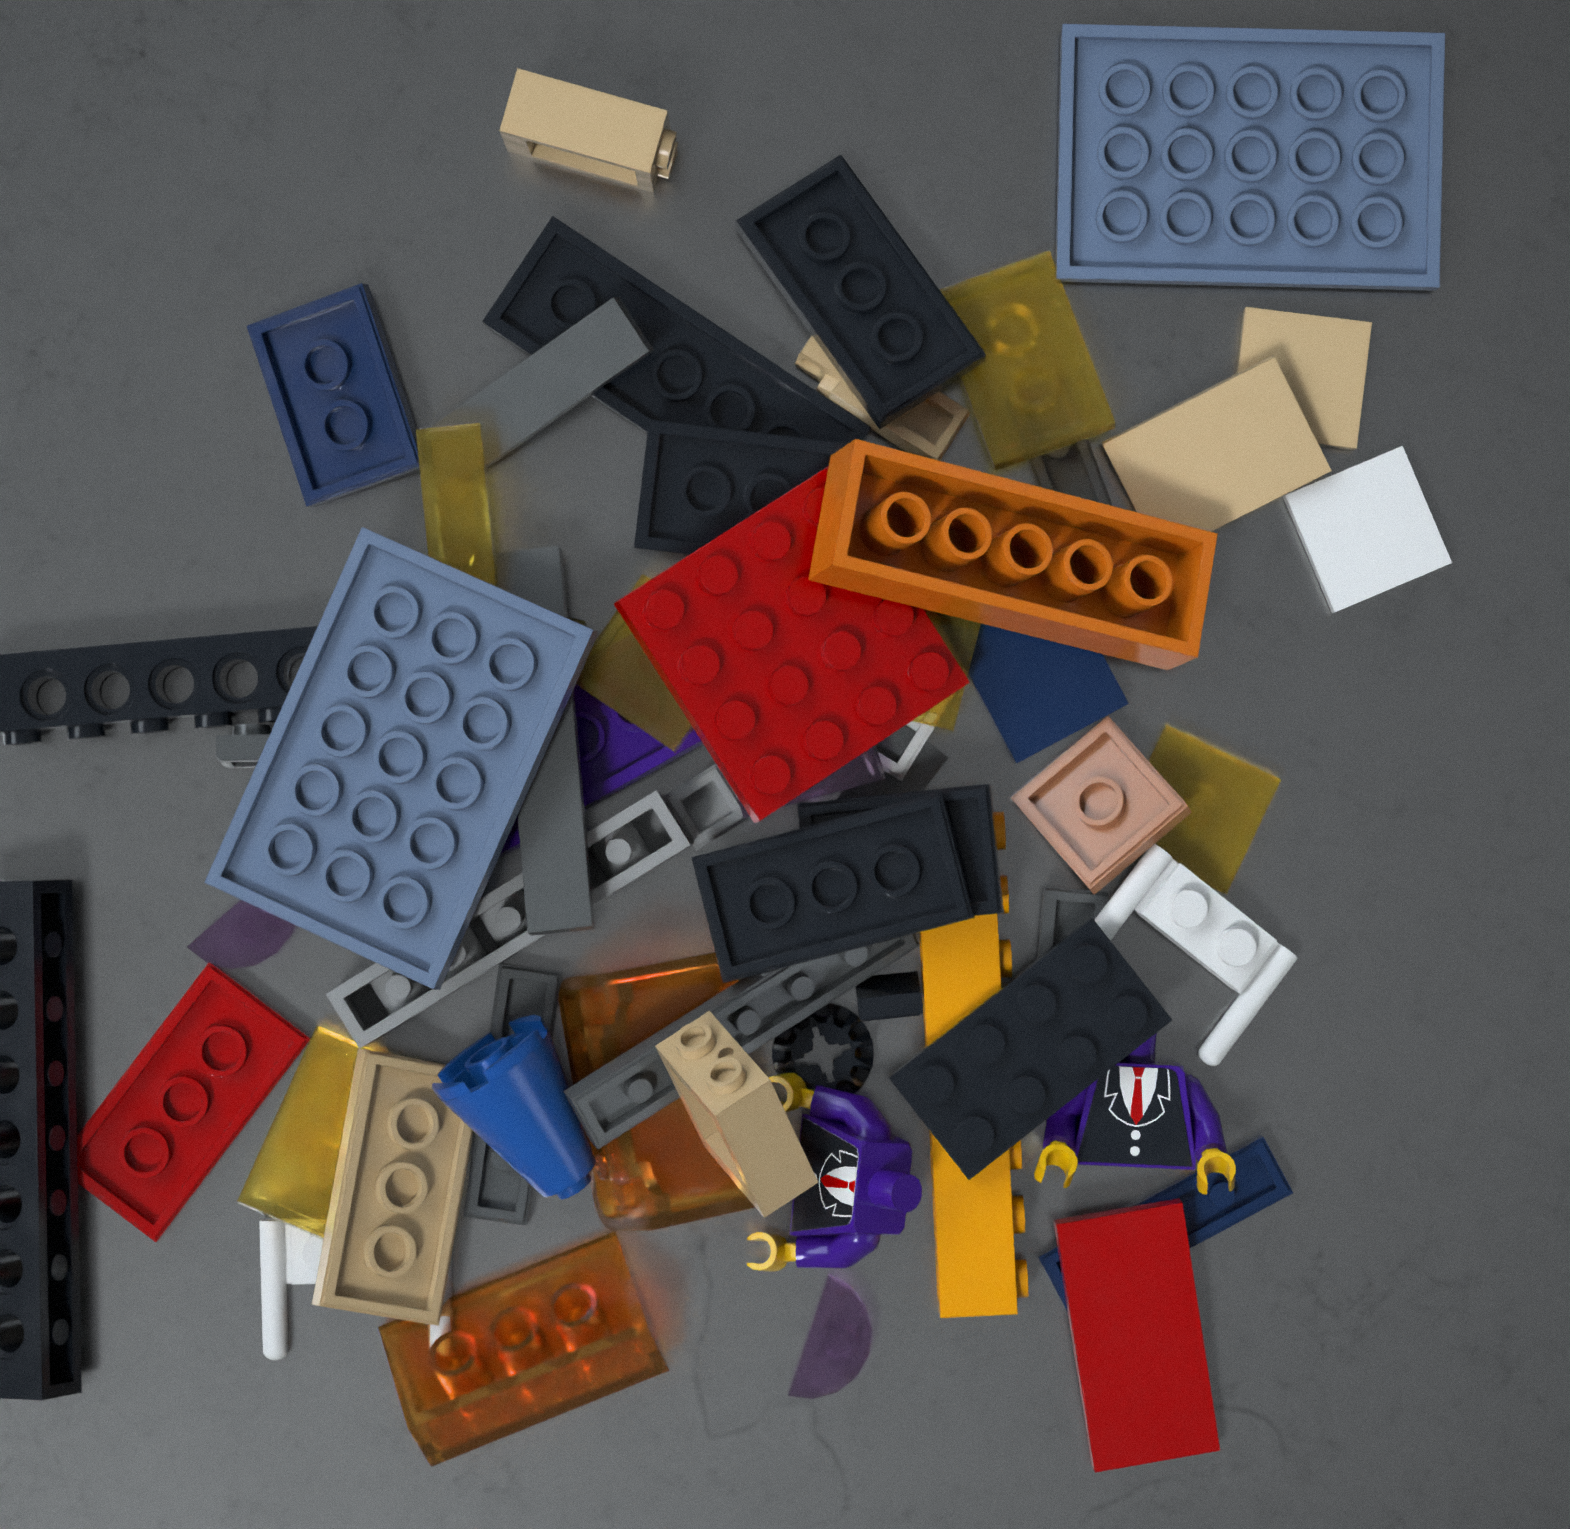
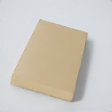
(393, 1193)

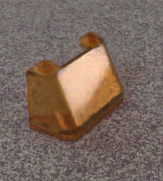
(660, 1167)

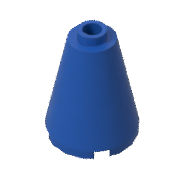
(517, 1106)

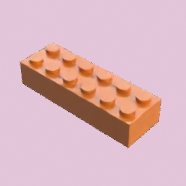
(1012, 555)

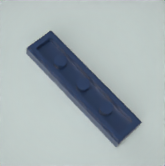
(1257, 1186)

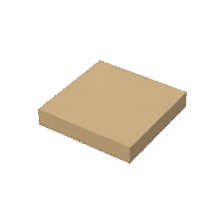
(1321, 362)

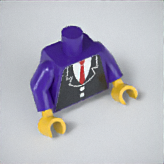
(1139, 1118)
(860, 1178)

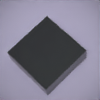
(889, 996)

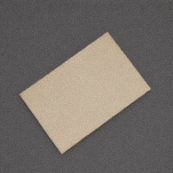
(1219, 451)

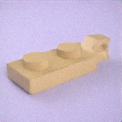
(920, 431)

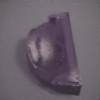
(243, 937)
(835, 1342)

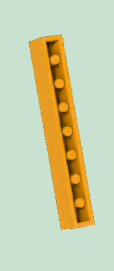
(978, 1215)

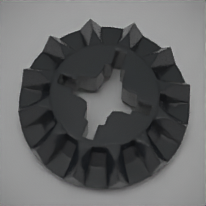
(837, 1026)

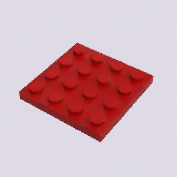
(779, 667)

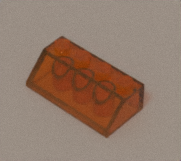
(524, 1350)

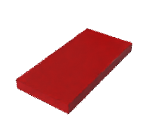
(185, 1100)
(1137, 1335)

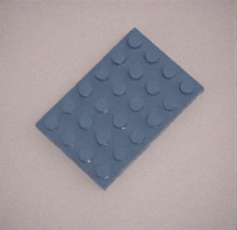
(1250, 157)
(401, 758)

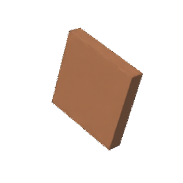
(1101, 805)

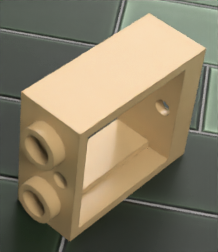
(588, 131)
(737, 1113)

